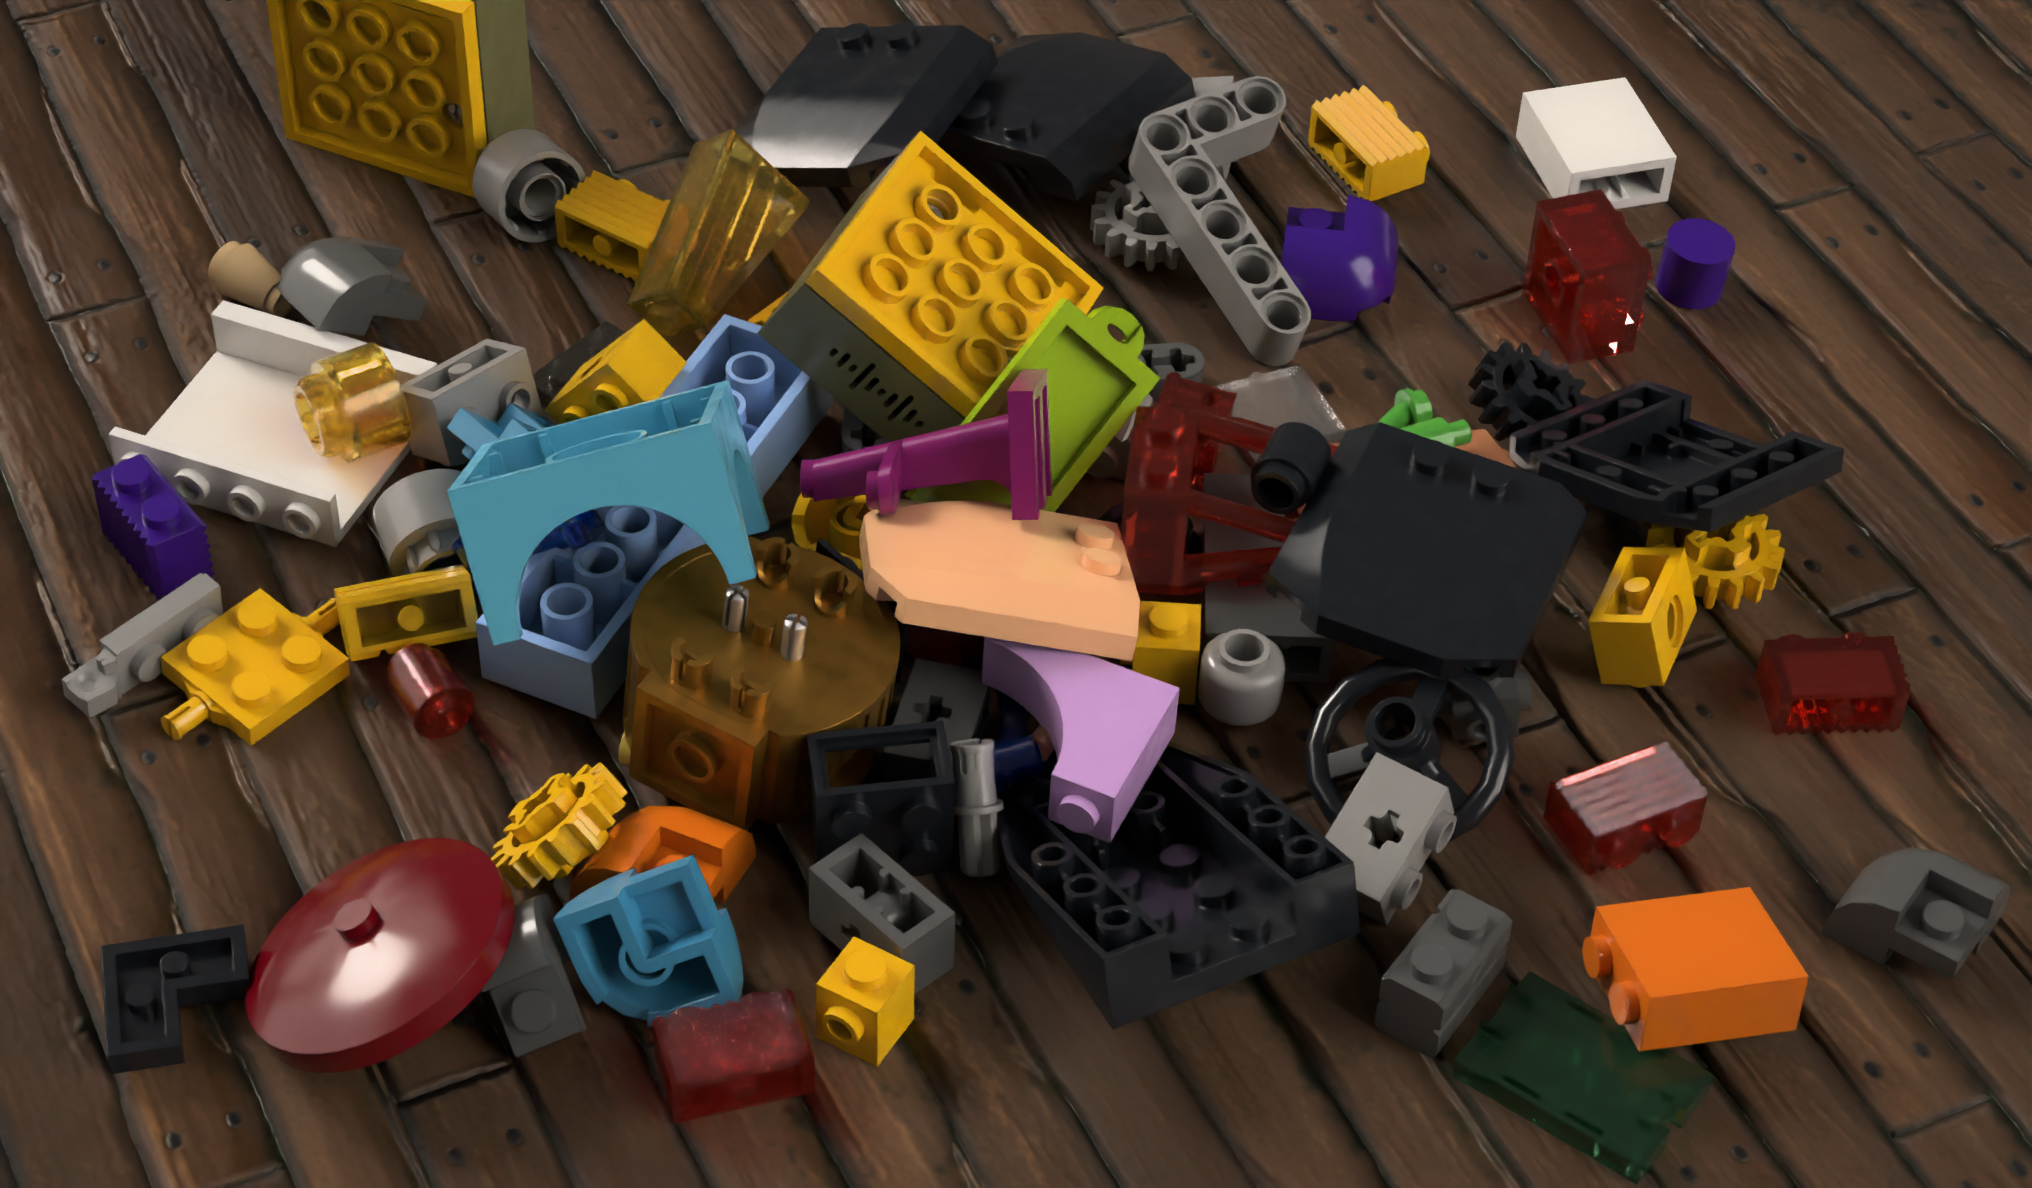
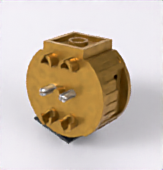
(746, 670)

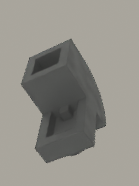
(531, 981)

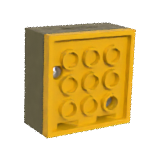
(403, 80)
(922, 296)

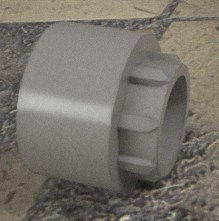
(522, 180)
(418, 522)

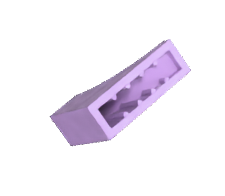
(1100, 720)

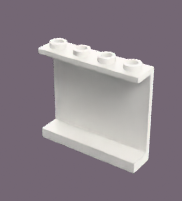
(239, 439)

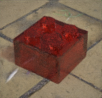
(1586, 276)

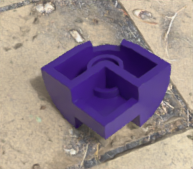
(1341, 258)

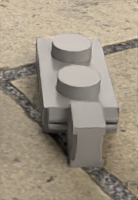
(135, 648)

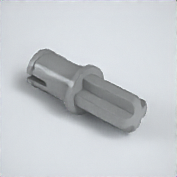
(976, 806)

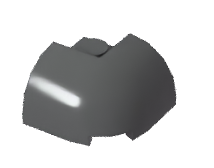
(347, 282)
(1919, 907)

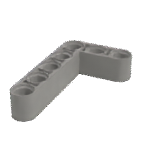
(1177, 172)

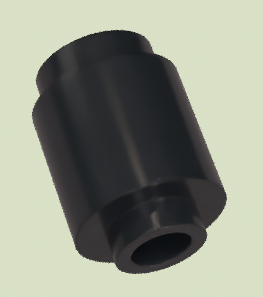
(1289, 467)

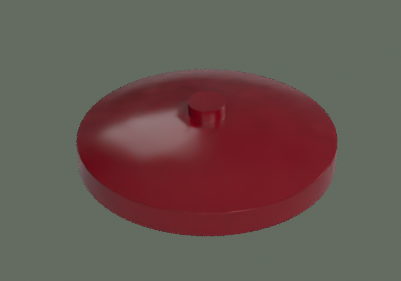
(380, 955)

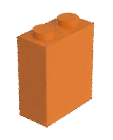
(1695, 969)

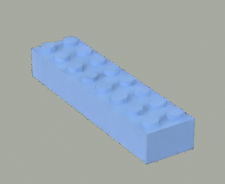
(583, 599)

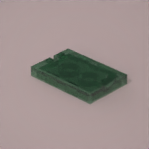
(1581, 1076)

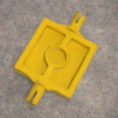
(253, 667)

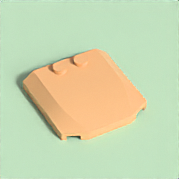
(1002, 578)

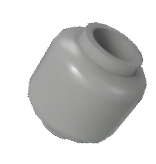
(1241, 677)

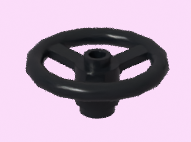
(1406, 733)

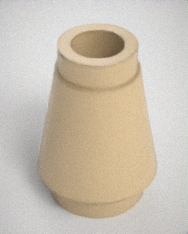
(248, 277)

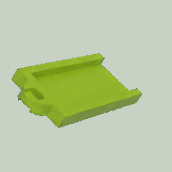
(1090, 390)

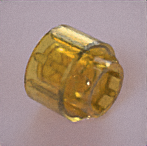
(353, 404)

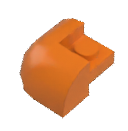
(667, 834)

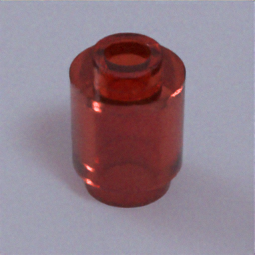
(429, 691)

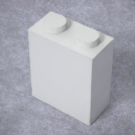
(1596, 140)

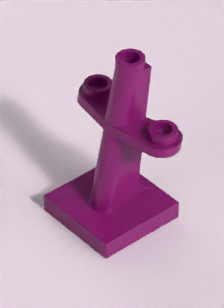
(1001, 449)

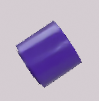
(1695, 263)

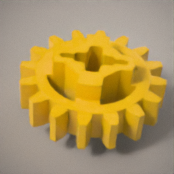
(1721, 559)
(559, 826)

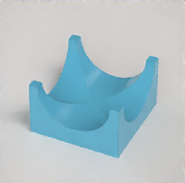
(660, 455)

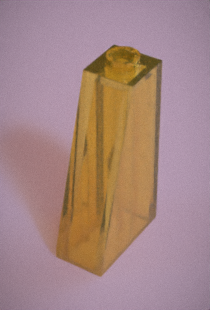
(713, 234)

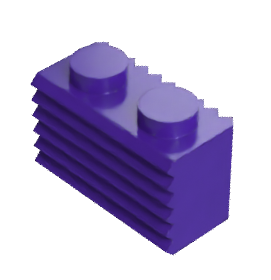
(151, 525)

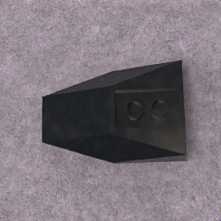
(1188, 894)

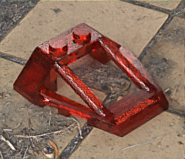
(1161, 497)

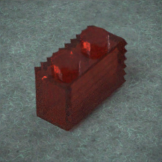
(1832, 683)
(1626, 807)
(733, 1055)

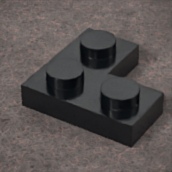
(154, 978)

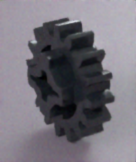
(1522, 389)

